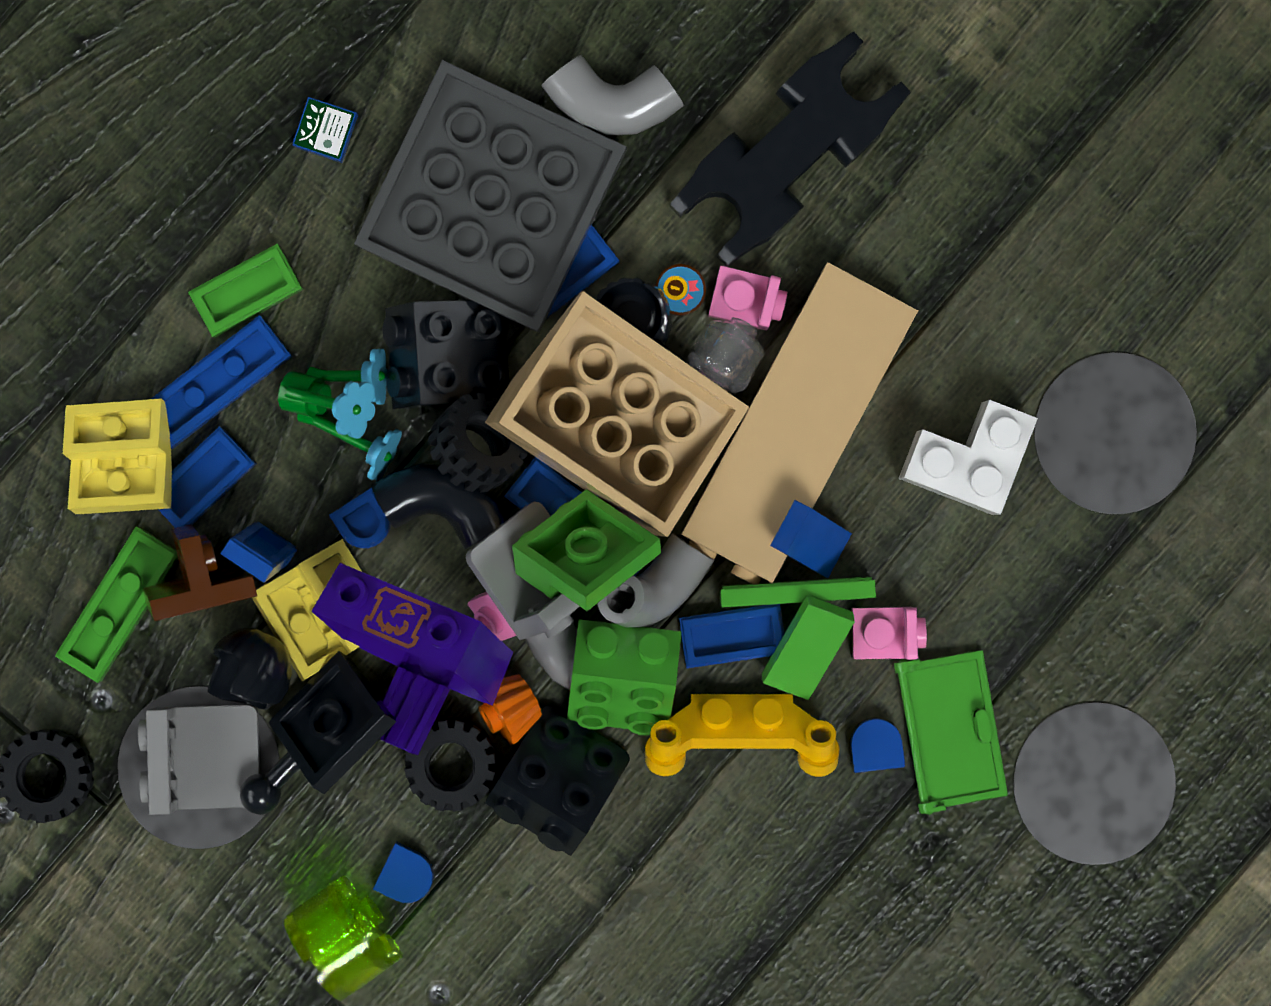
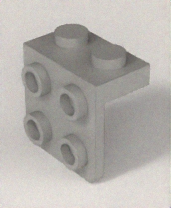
(520, 603)
(198, 756)

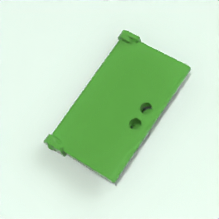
(944, 734)

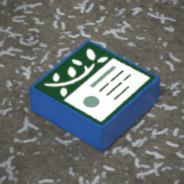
(325, 129)

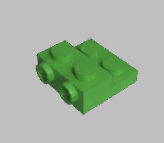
(584, 551)

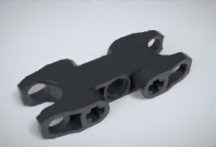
(819, 121)

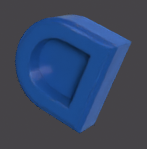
(362, 521)
(876, 746)
(405, 875)

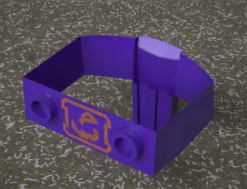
(426, 641)

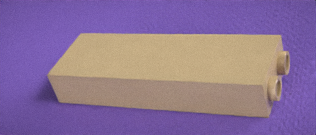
(798, 421)

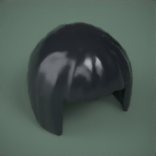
(640, 305)
(251, 669)

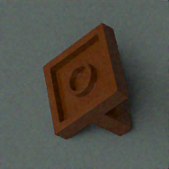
(201, 582)

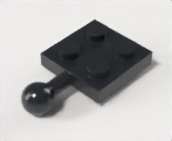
(323, 731)

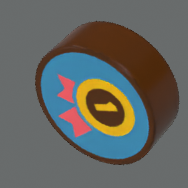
(682, 288)

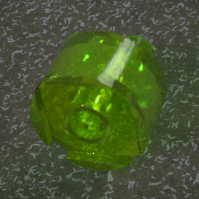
(342, 938)

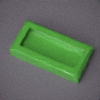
(245, 290)
(808, 647)

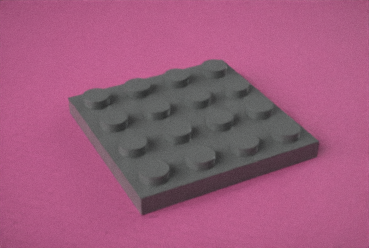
(490, 196)

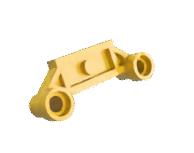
(742, 723)

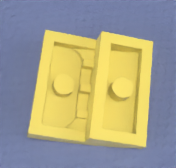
(118, 456)
(288, 607)

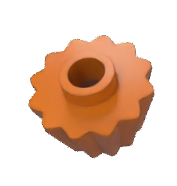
(513, 709)

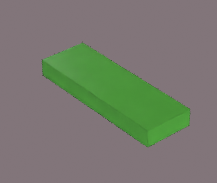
(797, 591)
(117, 605)

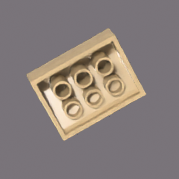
(618, 415)

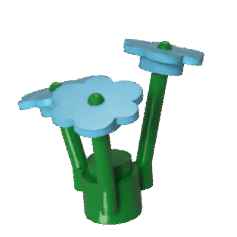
(310, 396)

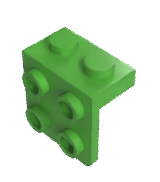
(623, 676)

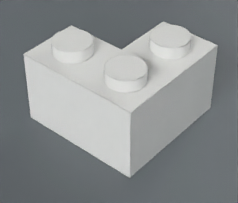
(974, 472)

